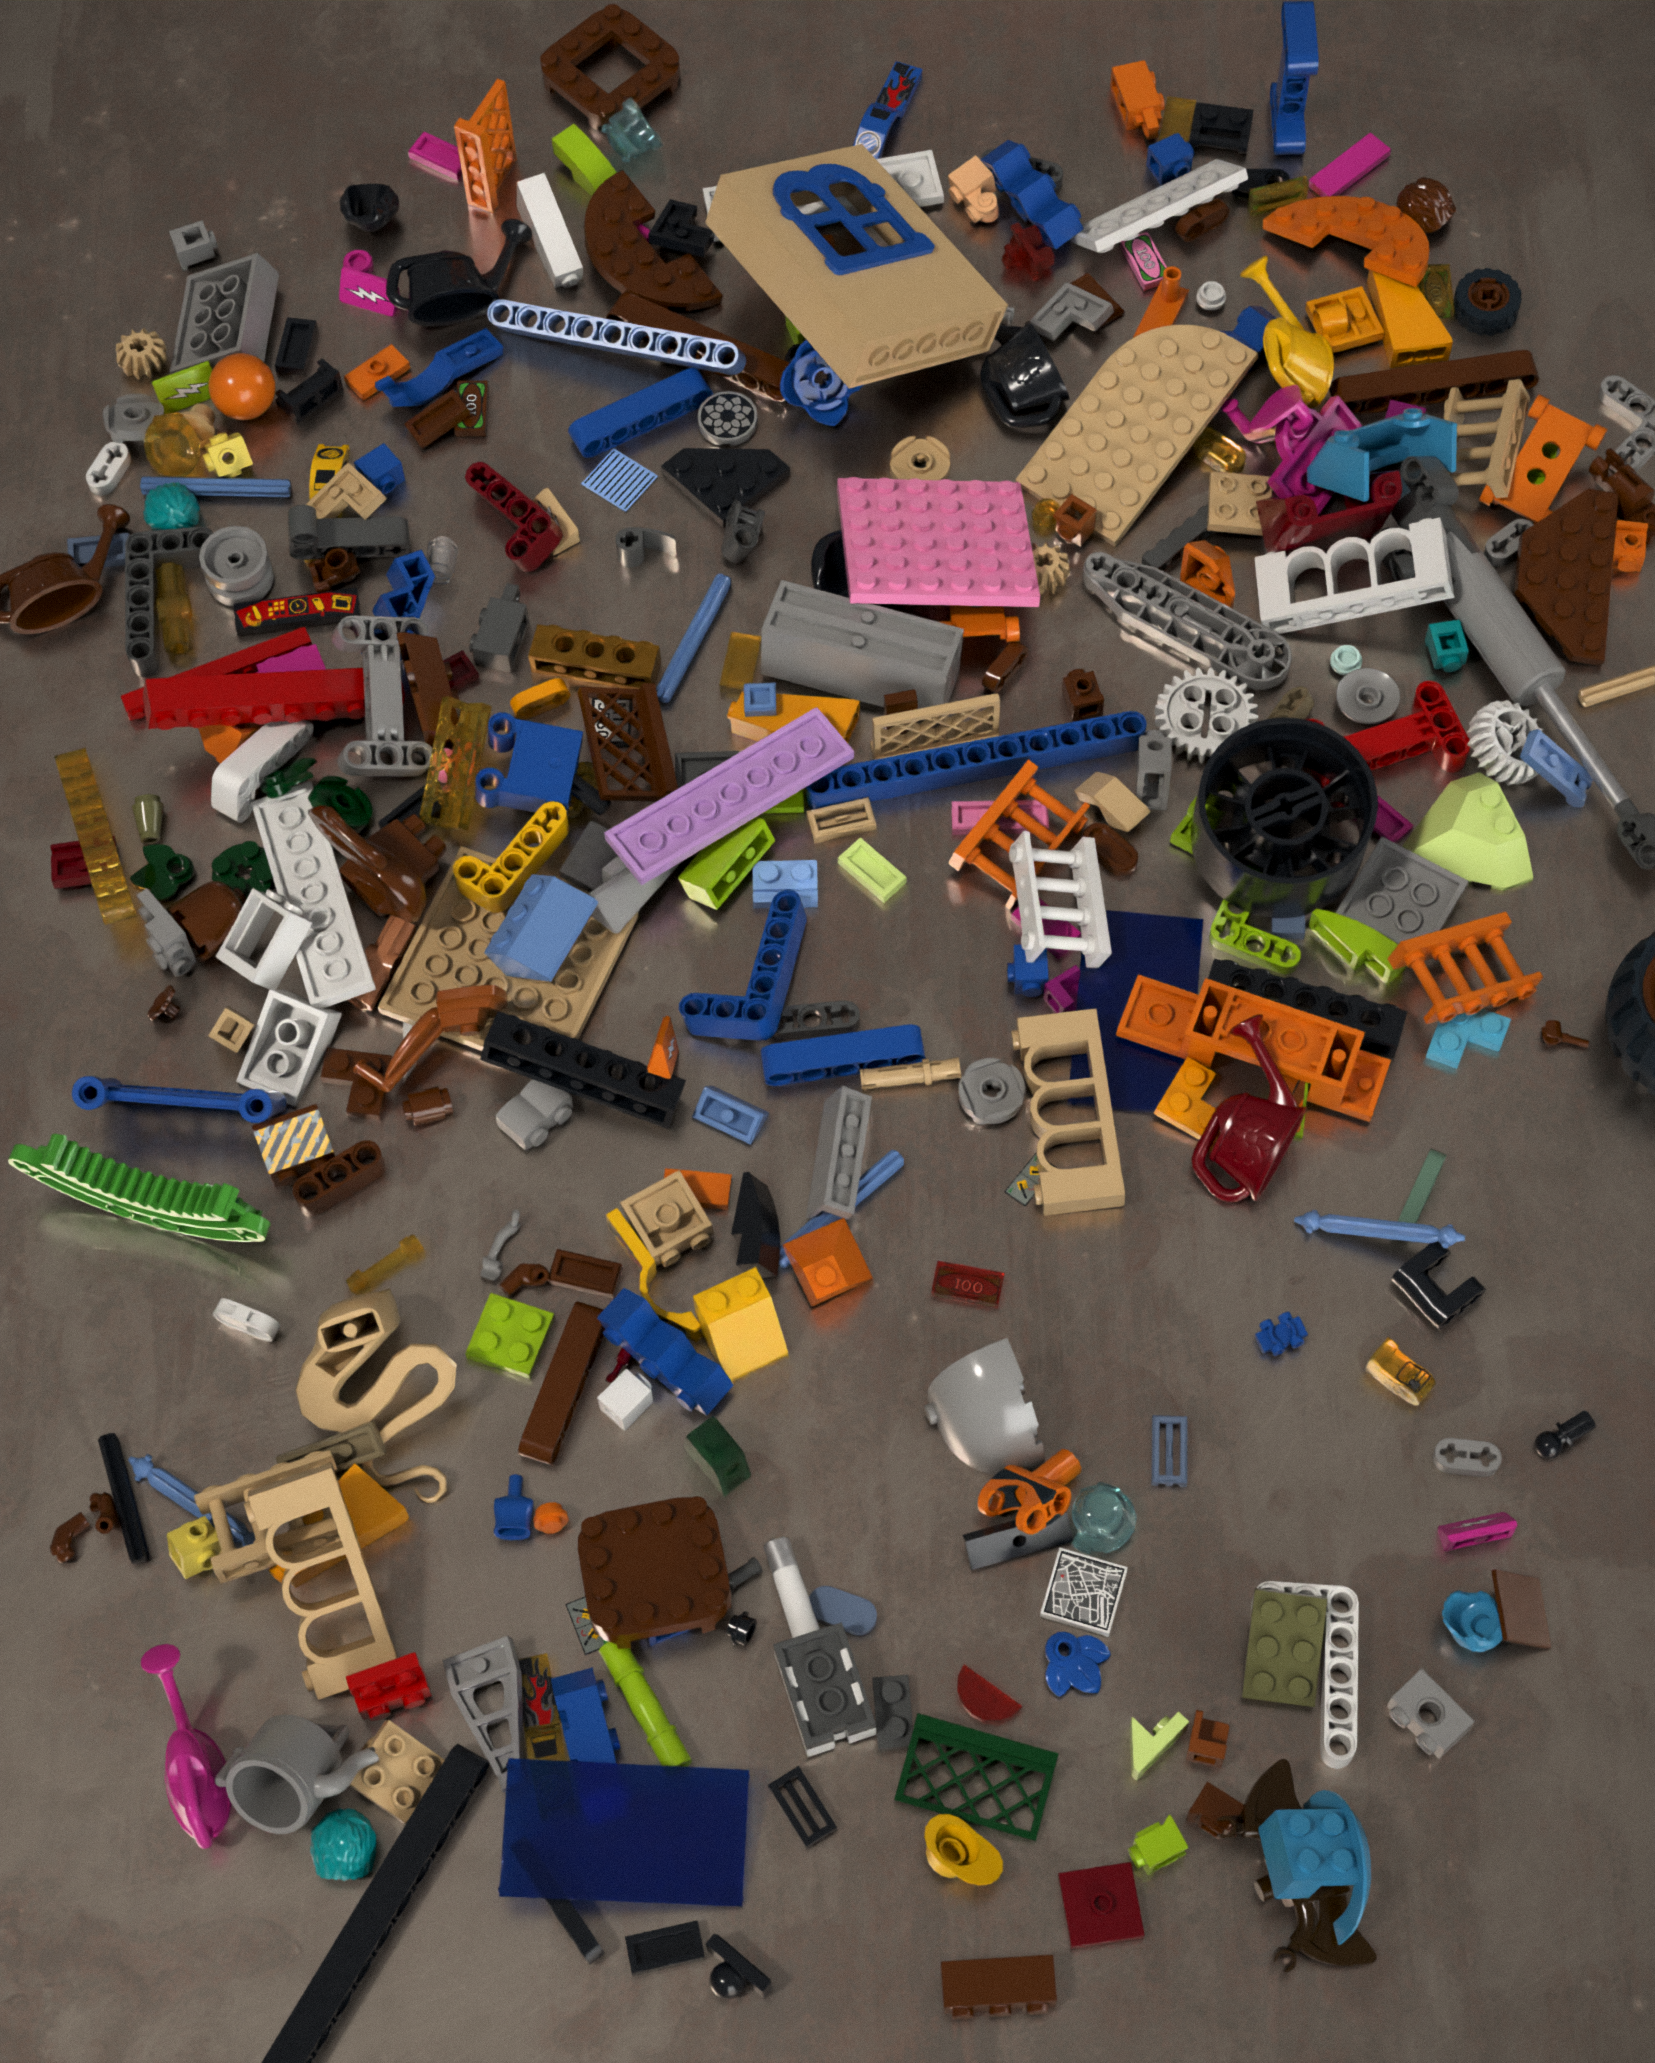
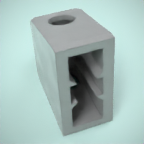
(1153, 758)

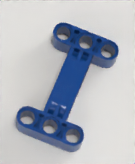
(1297, 64)

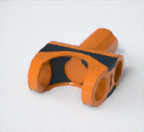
(1032, 1493)

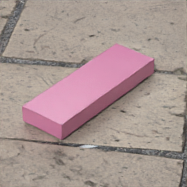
(967, 814)

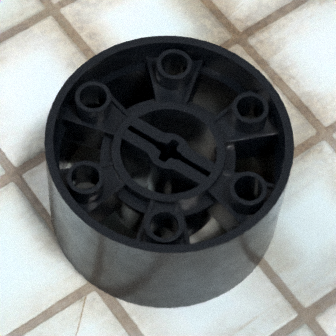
(1297, 805)

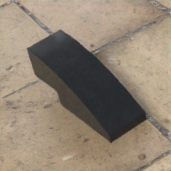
(756, 1228)

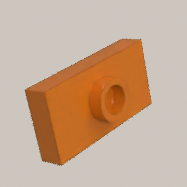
(383, 364)

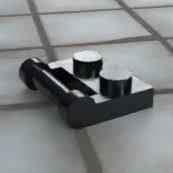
(1221, 127)

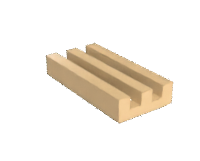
(844, 824)

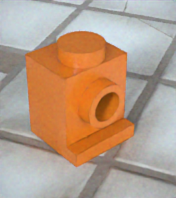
(1629, 545)

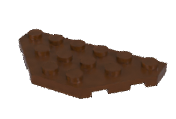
(1568, 573)

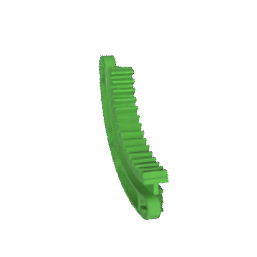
(140, 1196)

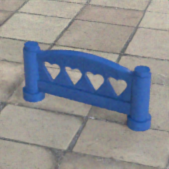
(253, 1105)

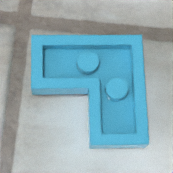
(1479, 1028)

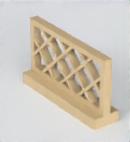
(950, 732)

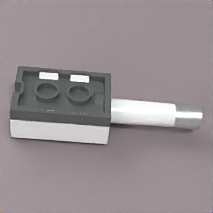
(816, 1664)

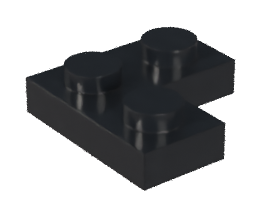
(676, 231)

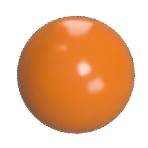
(242, 386)

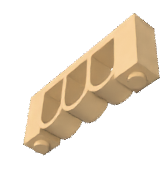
(1083, 1187)
(296, 1497)

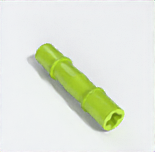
(645, 1706)

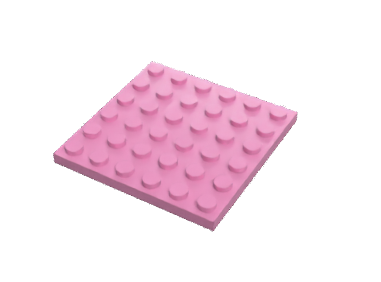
(936, 542)

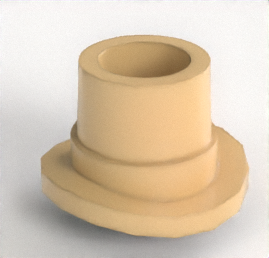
(201, 419)

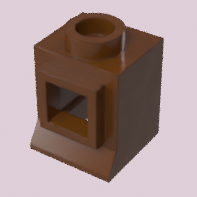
(1210, 1806)

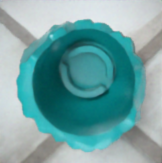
(171, 507)
(343, 1845)

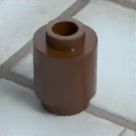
(427, 1105)

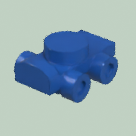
(1280, 1336)

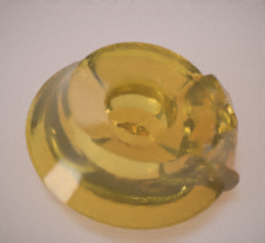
(171, 445)

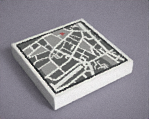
(1083, 1592)

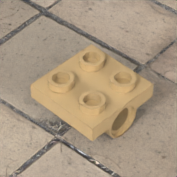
(1233, 502)
(401, 1773)

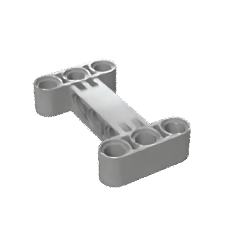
(381, 698)

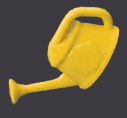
(1290, 350)

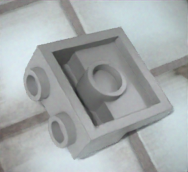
(165, 936)

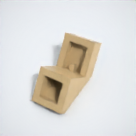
(1114, 799)

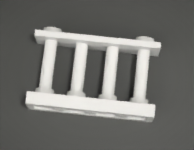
(1085, 887)

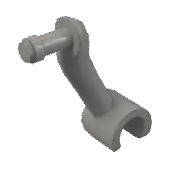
(491, 1267)

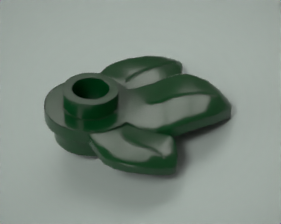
(283, 779)
(159, 872)

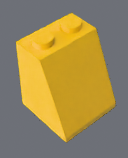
(740, 1324)

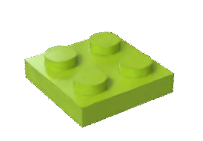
(510, 1335)

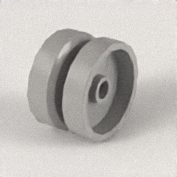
(236, 565)

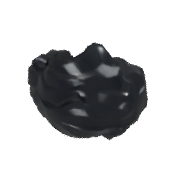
(369, 205)

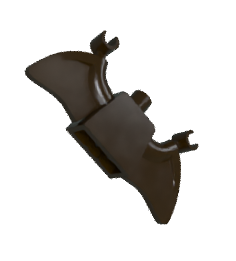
(1316, 1914)

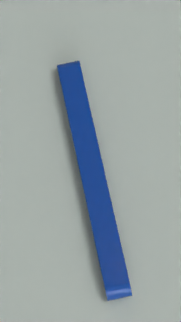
(987, 750)

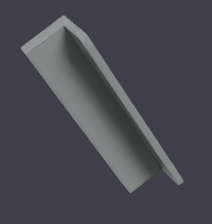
(839, 1153)

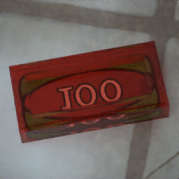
(967, 1284)

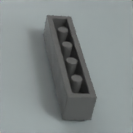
(1171, 549)

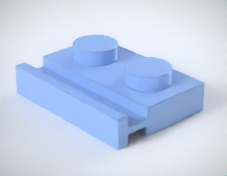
(776, 876)

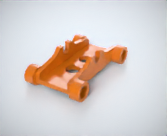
(1551, 427)
(984, 621)

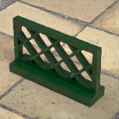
(984, 1745)

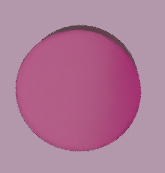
(359, 260)

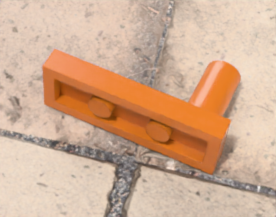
(1166, 302)

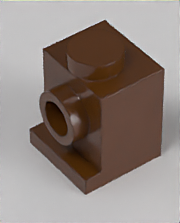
(1082, 695)

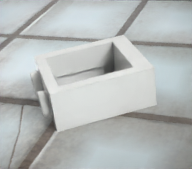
(248, 930)

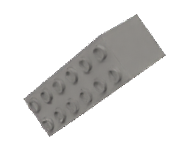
(858, 648)

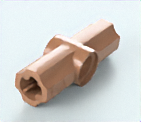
(385, 959)

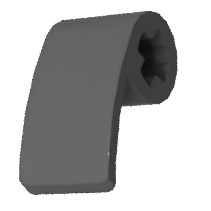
(633, 541)

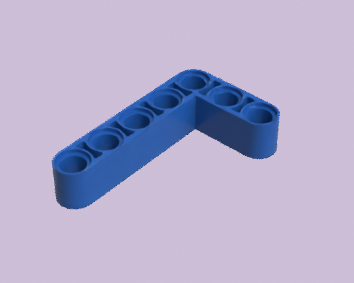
(760, 1010)

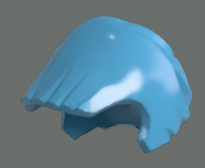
(1473, 1620)

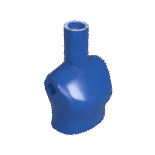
(513, 1512)

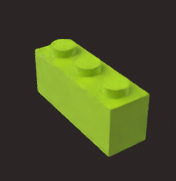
(726, 863)

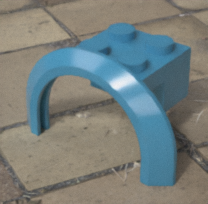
(1319, 1849)

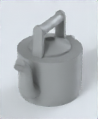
(289, 1772)

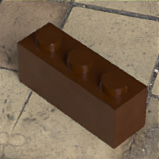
(998, 1986)

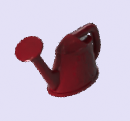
(1251, 1128)

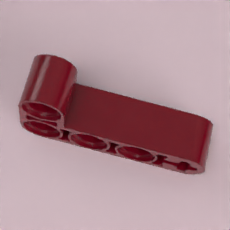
(512, 506)

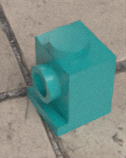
(1447, 645)

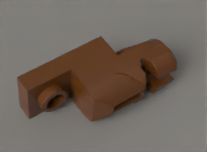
(1633, 492)

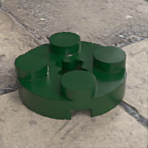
(351, 805)
(241, 857)

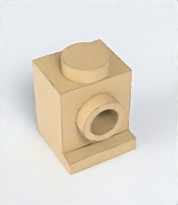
(231, 1029)

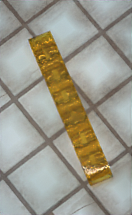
(95, 836)

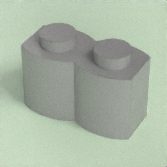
(533, 1113)

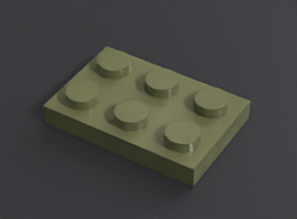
(1284, 1647)

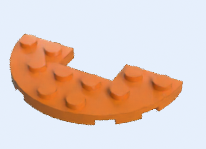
(1395, 239)

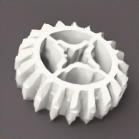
(1499, 738)

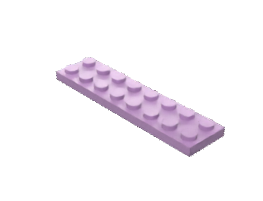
(728, 795)

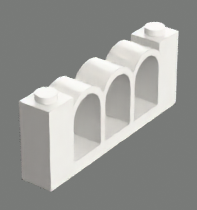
(1278, 573)

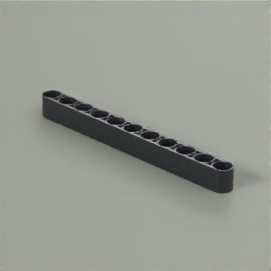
(379, 1908)

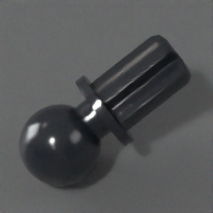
(1550, 1443)

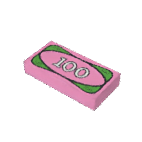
(1144, 260)

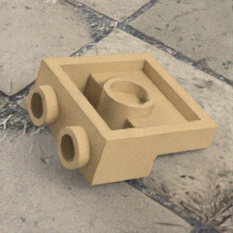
(668, 1219)

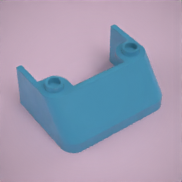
(1350, 455)

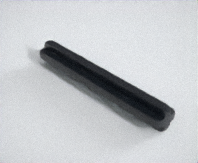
(123, 1498)

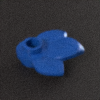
(1076, 1668)

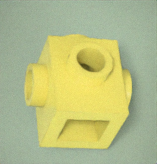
(237, 459)
(193, 1546)

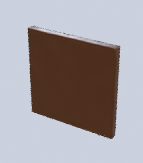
(1521, 1609)

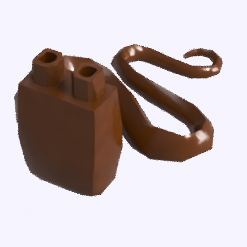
(388, 866)

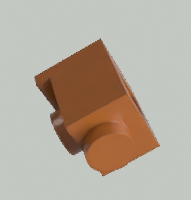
(1069, 526)

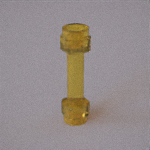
(360, 1281)

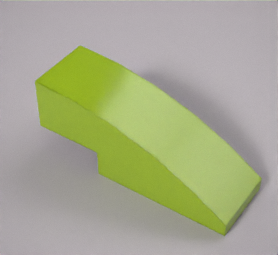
(583, 158)
(1355, 943)

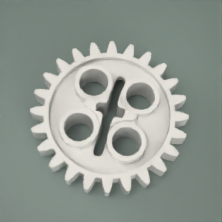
(1176, 711)

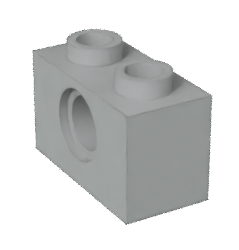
(1424, 1693)

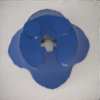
(823, 402)

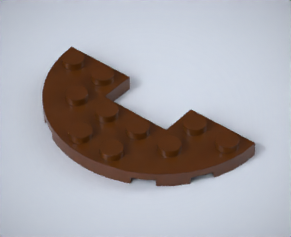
(629, 260)

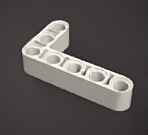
(1334, 1659)

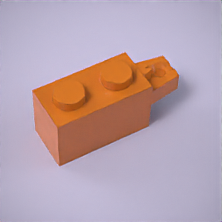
(1137, 97)

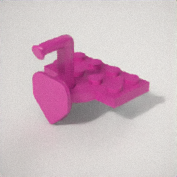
(1297, 435)

